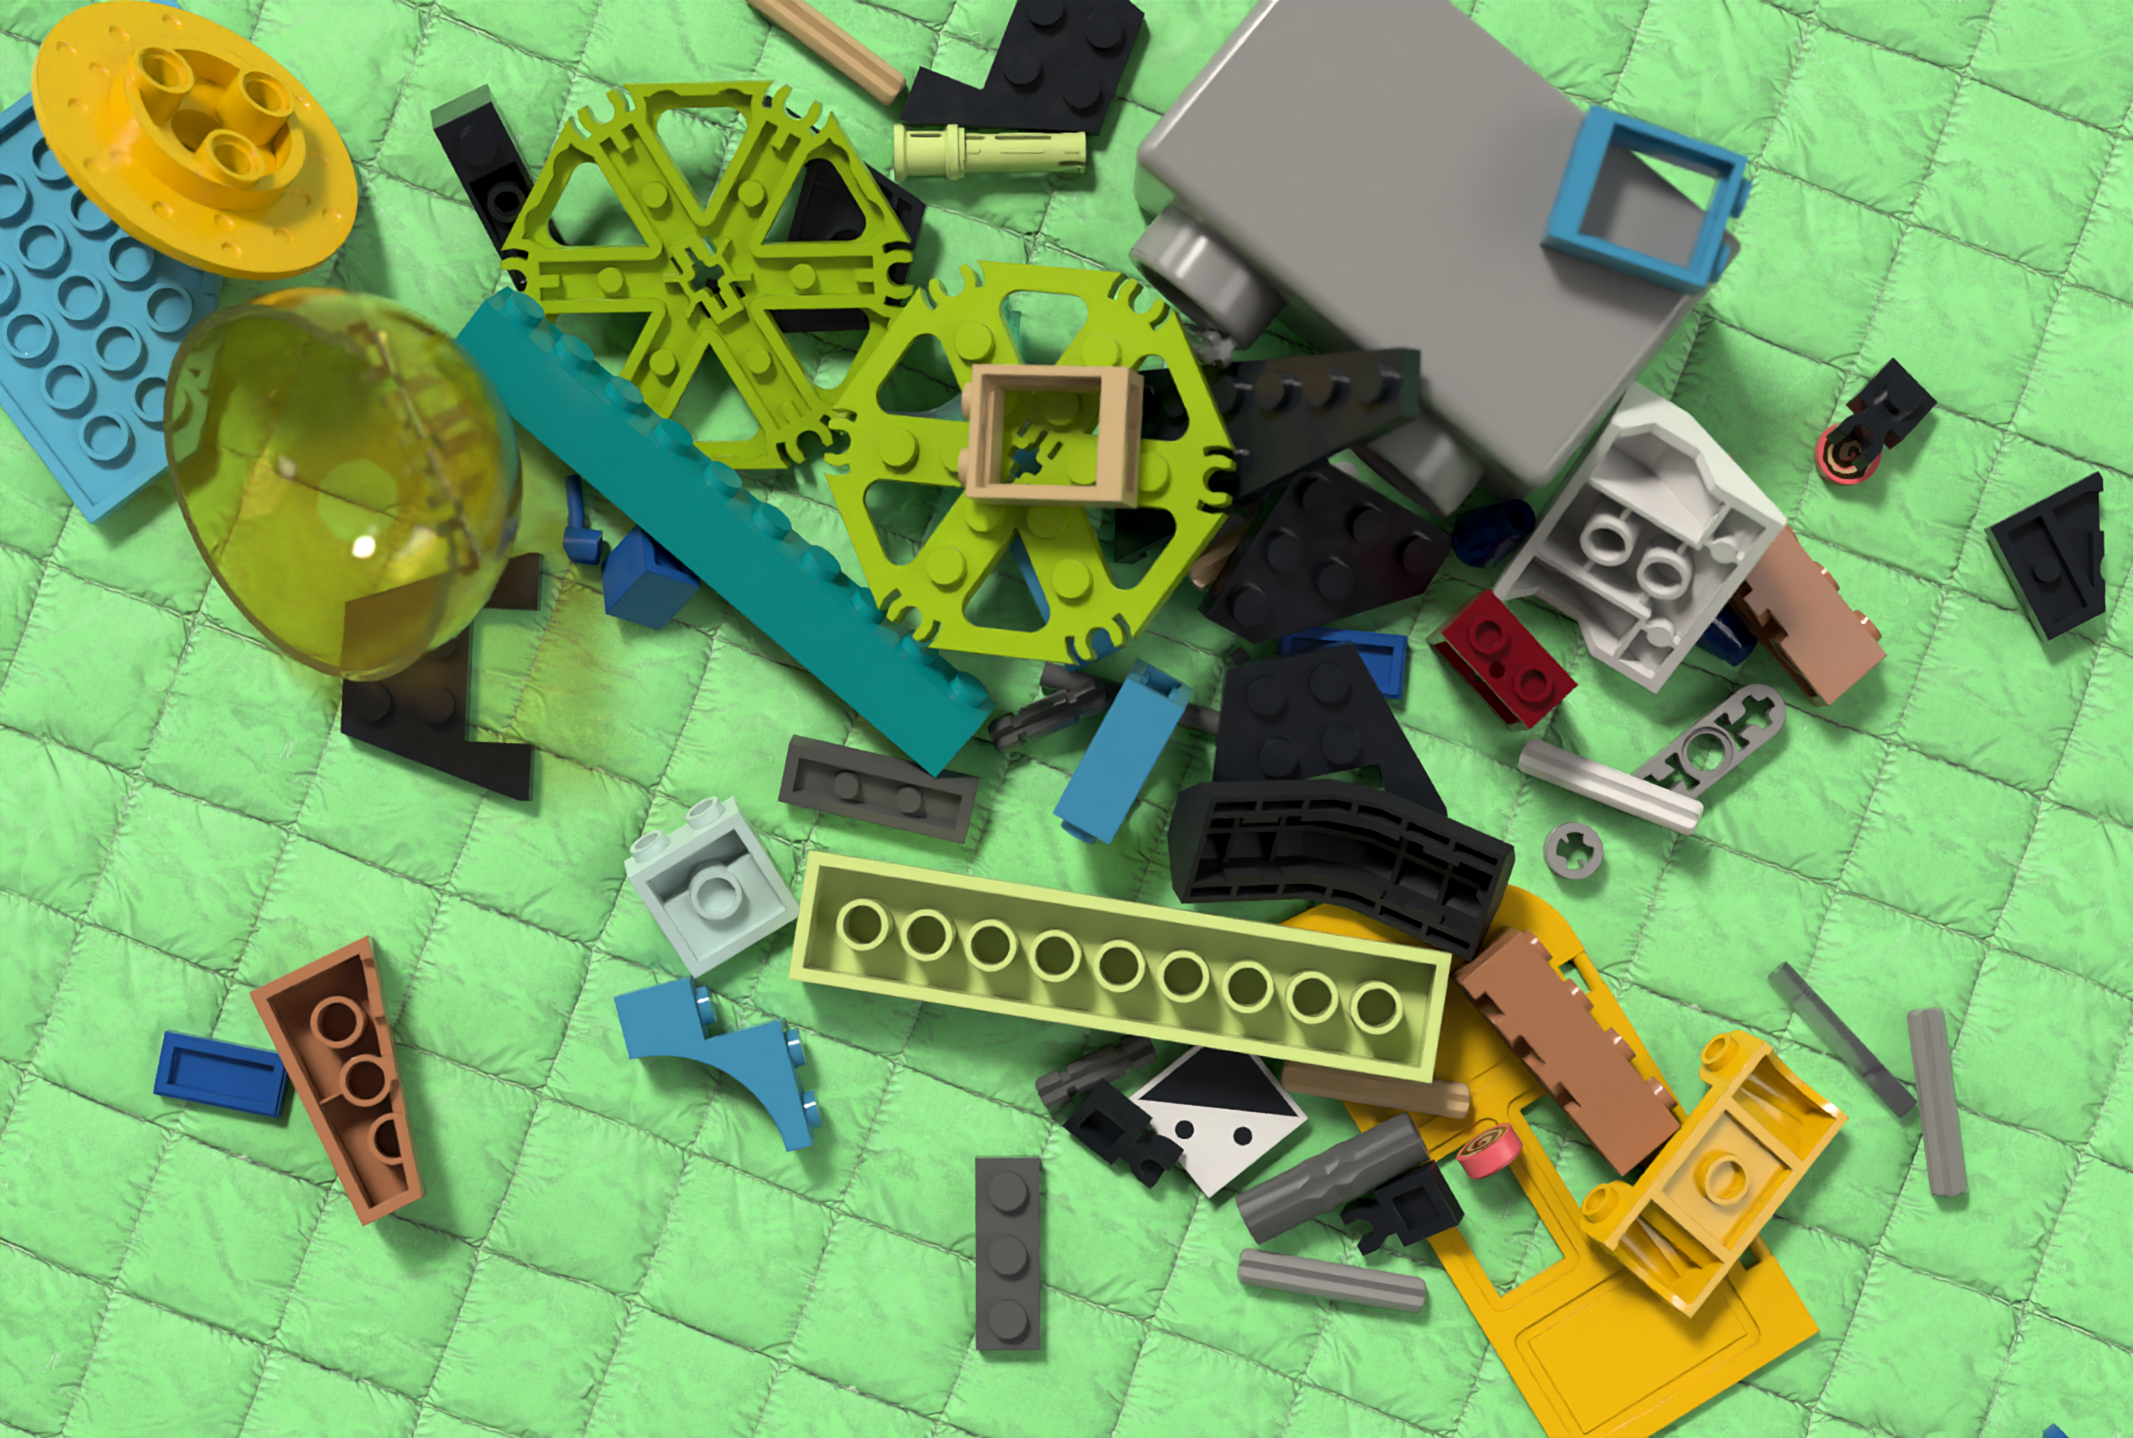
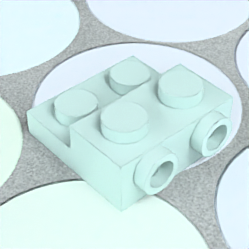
(711, 884)

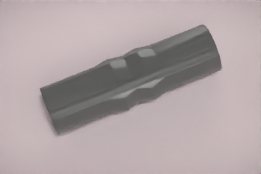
(1332, 1177)

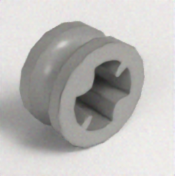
(1587, 837)

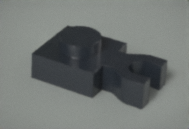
(1883, 412)
(1118, 1129)
(1410, 1205)

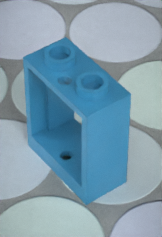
(1726, 199)
(1122, 753)

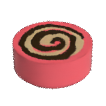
(1835, 461)
(1490, 1151)

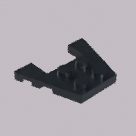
(1048, 75)
(832, 214)
(427, 706)
(1313, 718)

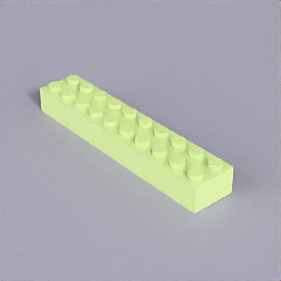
(1120, 965)

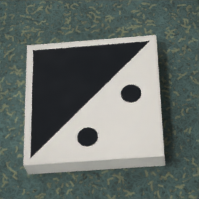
(1219, 1110)

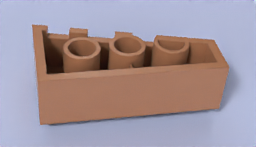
(1805, 621)
(1566, 1049)
(345, 1065)

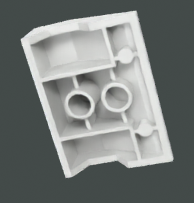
(1644, 538)

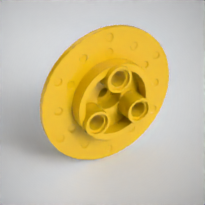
(194, 140)

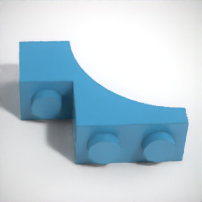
(763, 1056)

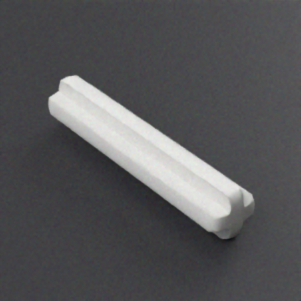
(1611, 787)

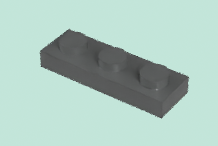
(877, 789)
(1007, 1252)

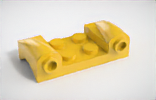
(1715, 1175)

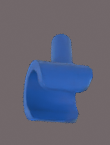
(579, 543)

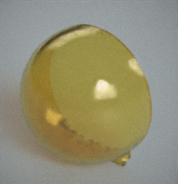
(343, 474)

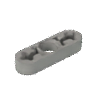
(1731, 710)

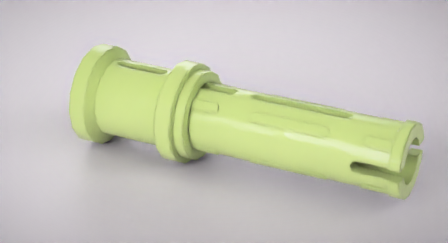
(958, 153)

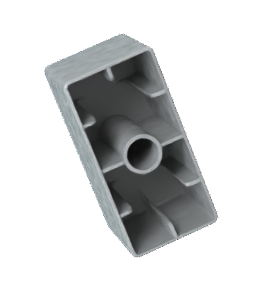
(1392, 190)

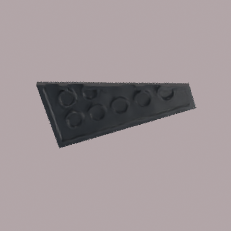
(1282, 422)

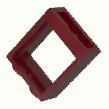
(1517, 671)

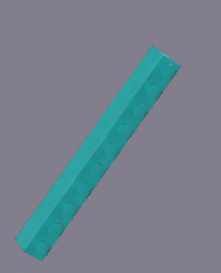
(724, 531)

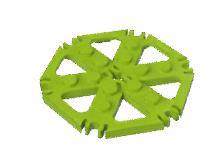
(737, 223)
(1056, 538)

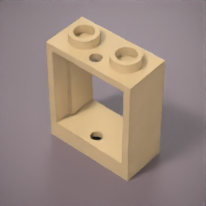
(1117, 440)

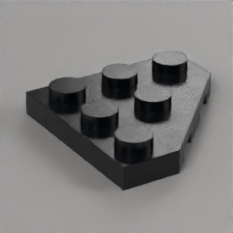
(1323, 555)

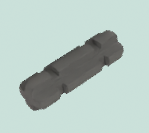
(1211, 345)
(1049, 715)
(1085, 1072)

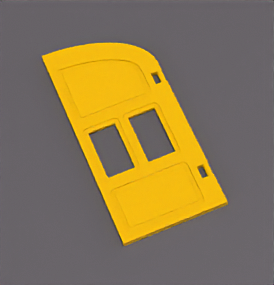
(1584, 1333)

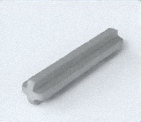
(1937, 1102)
(1331, 1280)

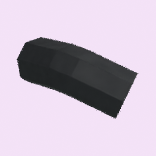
(1342, 850)

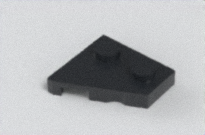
(2056, 556)

